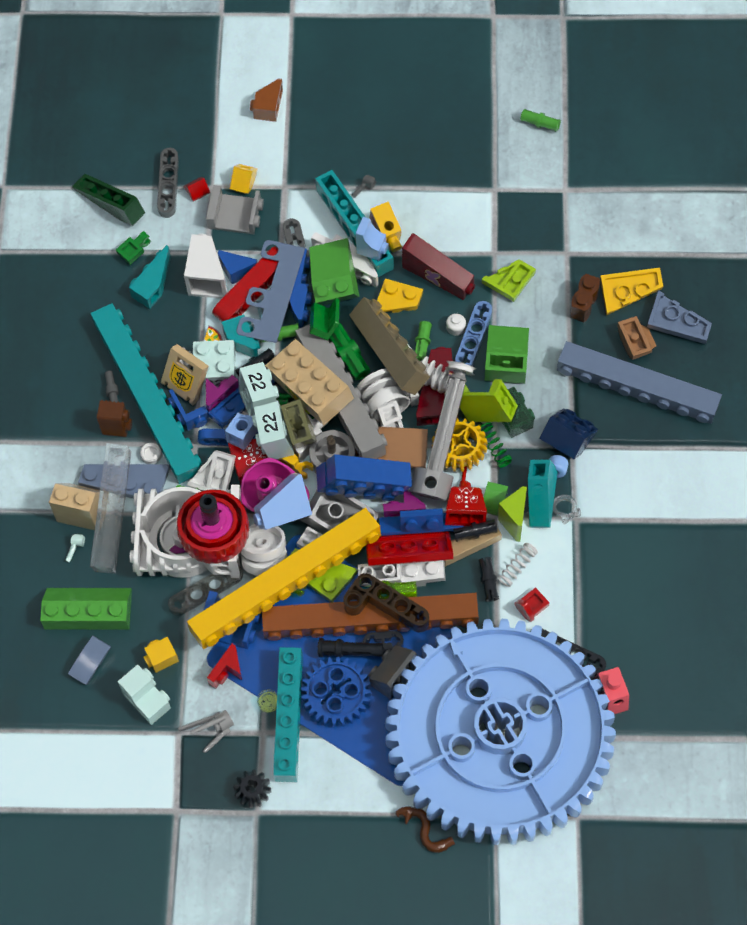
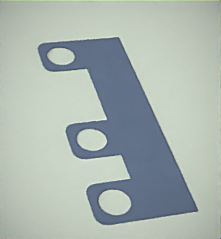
(278, 297)

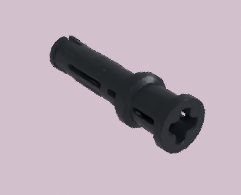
(341, 648)

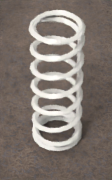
(530, 552)

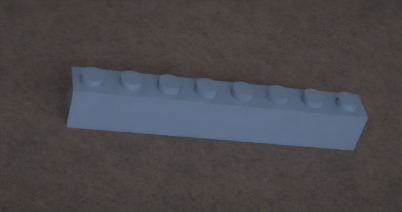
(638, 382)

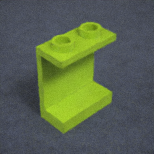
(489, 406)

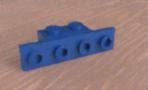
(415, 522)

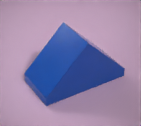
(235, 265)

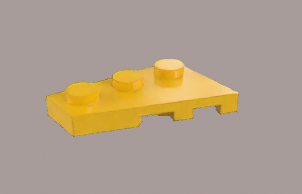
(628, 287)

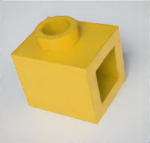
(160, 654)

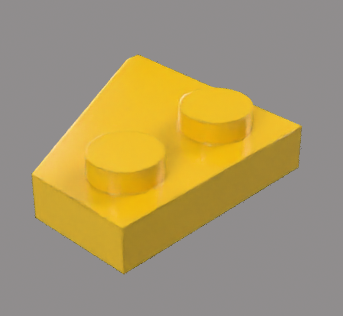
(399, 296)

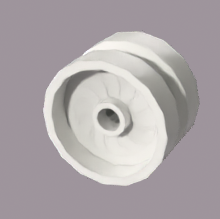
(263, 549)

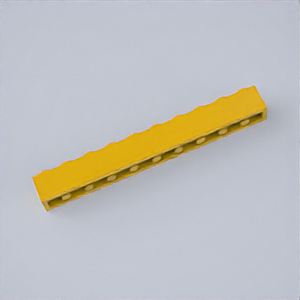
(284, 578)

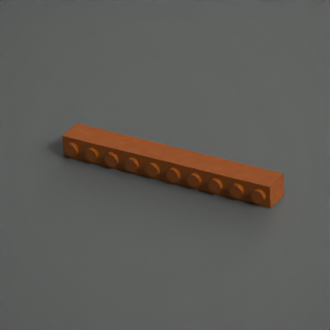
(331, 618)

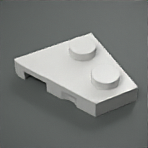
(215, 472)

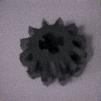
(245, 793)

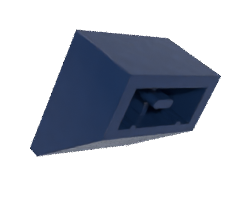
(568, 433)

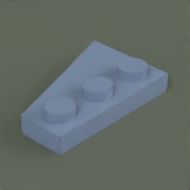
(673, 319)

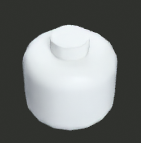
(456, 324)

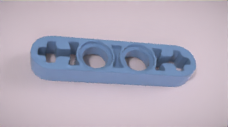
(476, 337)

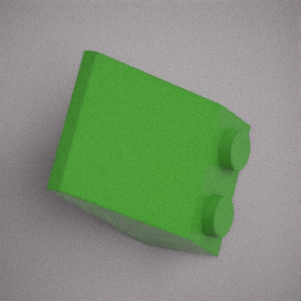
(333, 272)

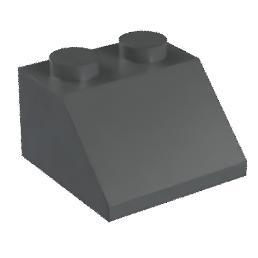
(390, 670)

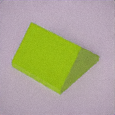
(512, 512)

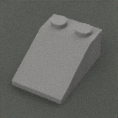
(333, 510)

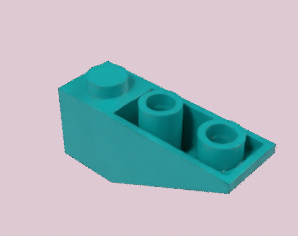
(150, 283)
(541, 492)

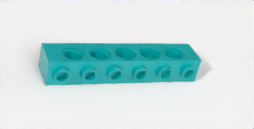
(348, 214)
(288, 715)

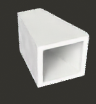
(203, 269)

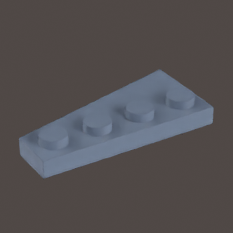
(139, 477)

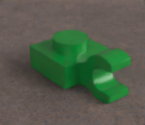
(132, 249)

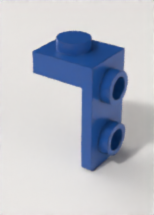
(191, 420)

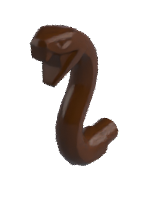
(436, 847)

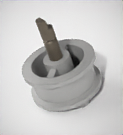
(328, 444)

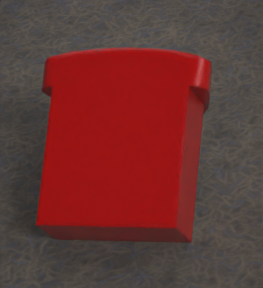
(532, 604)

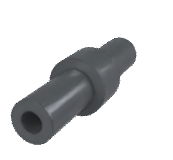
(111, 388)

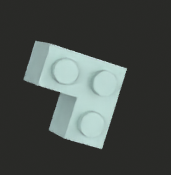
(142, 694)

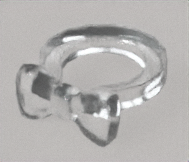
(565, 518)

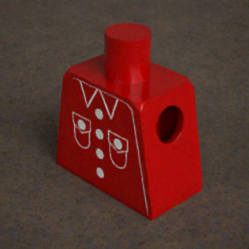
(246, 458)
(465, 505)

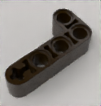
(388, 606)

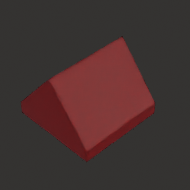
(197, 188)

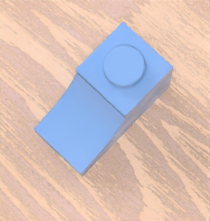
(370, 241)

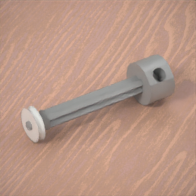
(442, 438)

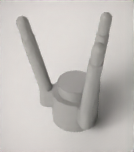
(220, 721)

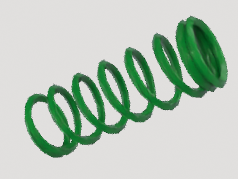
(507, 457)

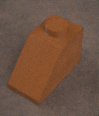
(267, 101)

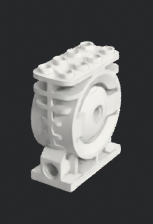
(151, 514)

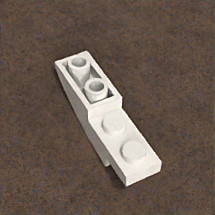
(363, 268)
(406, 572)

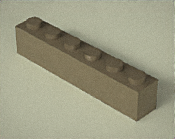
(389, 345)

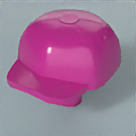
(263, 479)

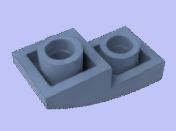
(89, 660)

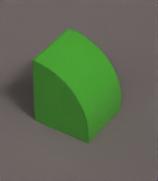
(493, 496)

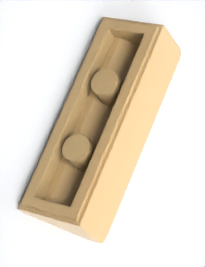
(469, 546)

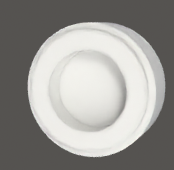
(150, 453)

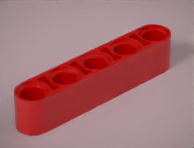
(259, 276)

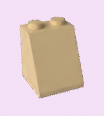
(75, 505)

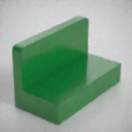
(324, 320)

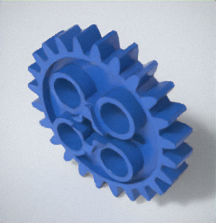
(323, 678)

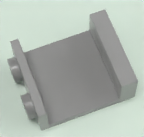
(233, 212)

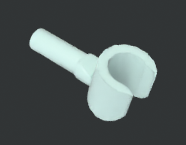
(76, 540)

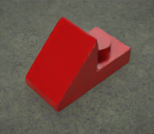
(228, 663)

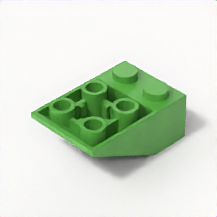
(507, 354)

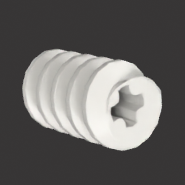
(438, 378)

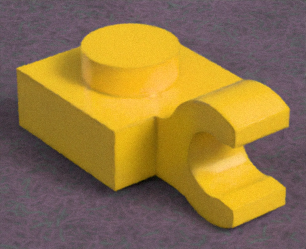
(293, 462)

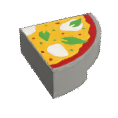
(212, 334)

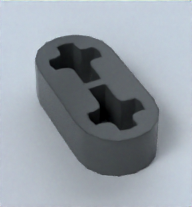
(298, 235)

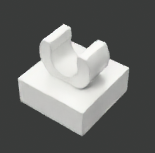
(308, 536)

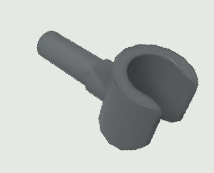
(368, 181)

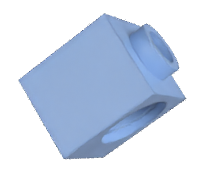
(240, 438)

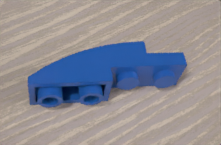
(300, 294)

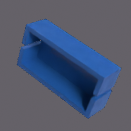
(363, 477)

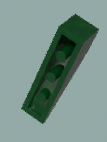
(111, 199)

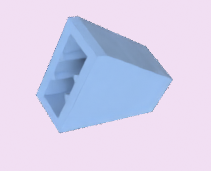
(283, 504)

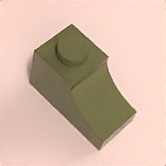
(298, 424)

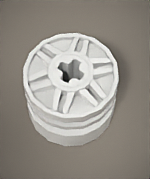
(380, 389)

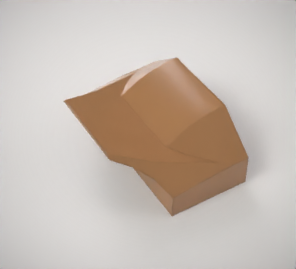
(635, 338)

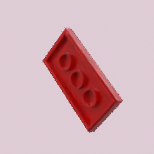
(410, 548)

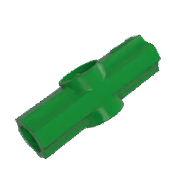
(350, 353)

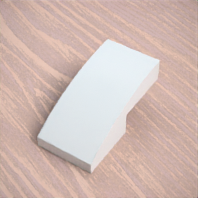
(390, 415)

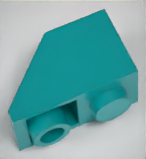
(243, 344)

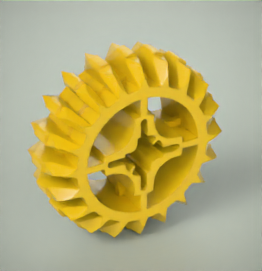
(465, 454)

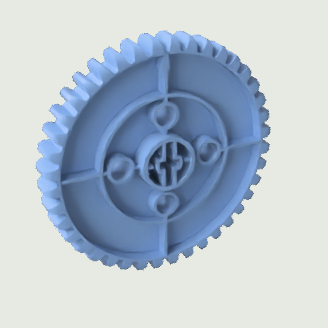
(482, 789)

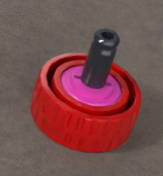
(213, 526)

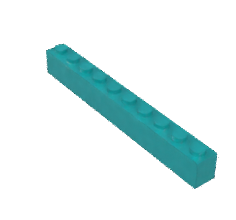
(146, 393)

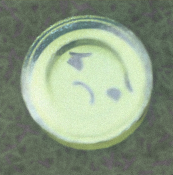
(267, 701)

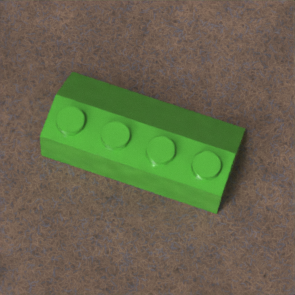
(86, 608)

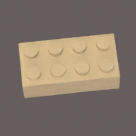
(311, 381)

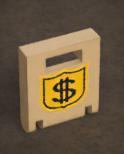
(182, 379)

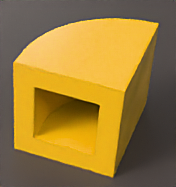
(243, 178)

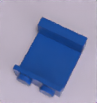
(244, 634)

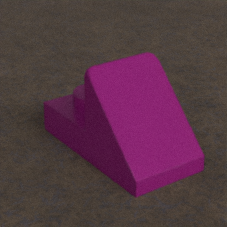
(216, 395)
(410, 503)

